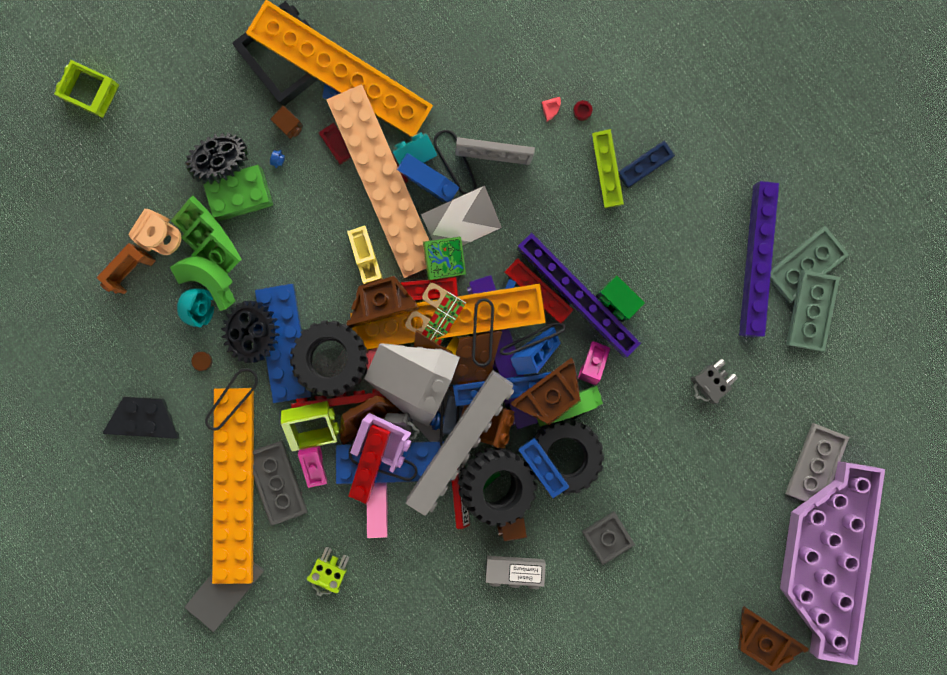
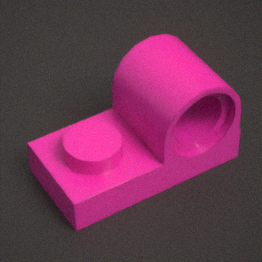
(594, 364)
(312, 466)

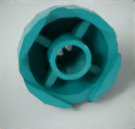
(195, 307)

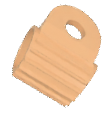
(152, 230)

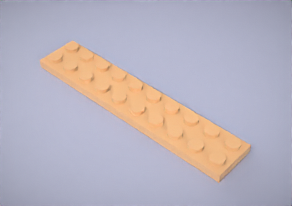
(381, 178)

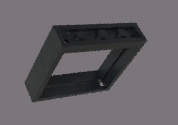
(296, 88)

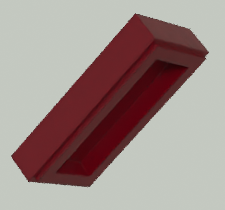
(333, 139)

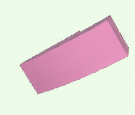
(377, 512)

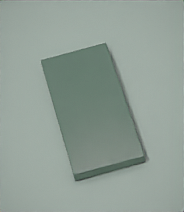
(816, 254)
(812, 310)

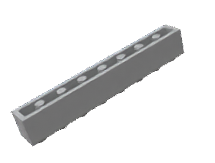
(459, 443)

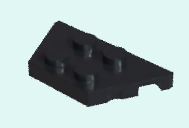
(142, 418)

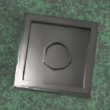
(608, 538)

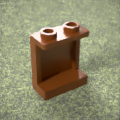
(122, 266)
(499, 430)

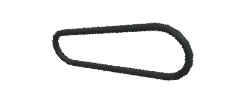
(447, 166)
(536, 342)
(222, 395)
(387, 473)

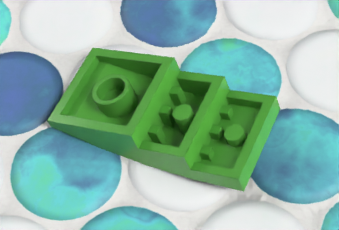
(205, 235)

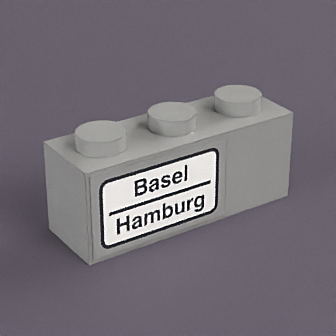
(515, 571)

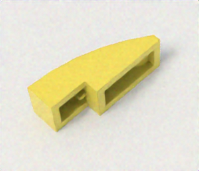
(364, 255)

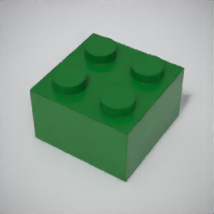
(620, 299)

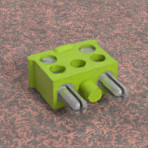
(324, 579)

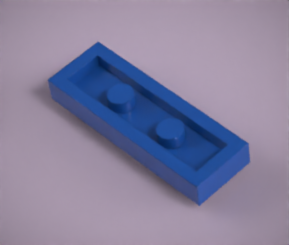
(543, 467)

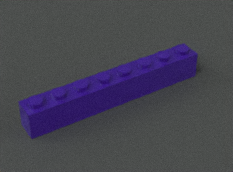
(759, 259)
(578, 295)
(502, 362)

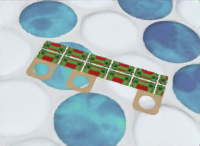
(447, 311)

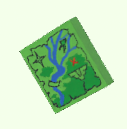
(444, 258)

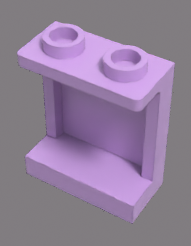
(396, 445)

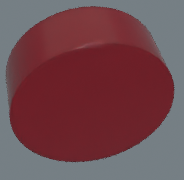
(582, 110)

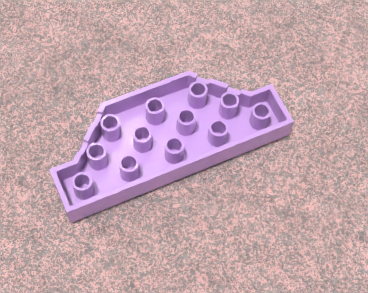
(832, 560)

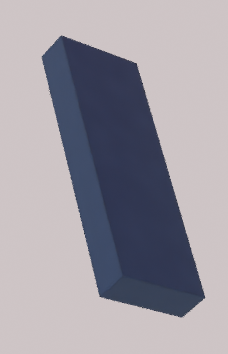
(646, 164)

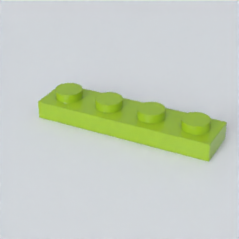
(607, 168)

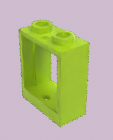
(103, 97)
(312, 438)

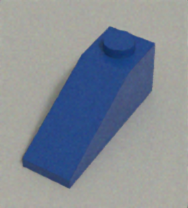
(428, 178)
(534, 357)

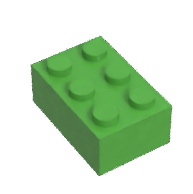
(239, 194)

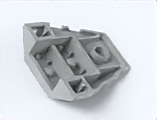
(412, 378)

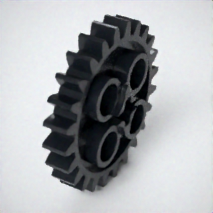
(217, 158)
(250, 331)

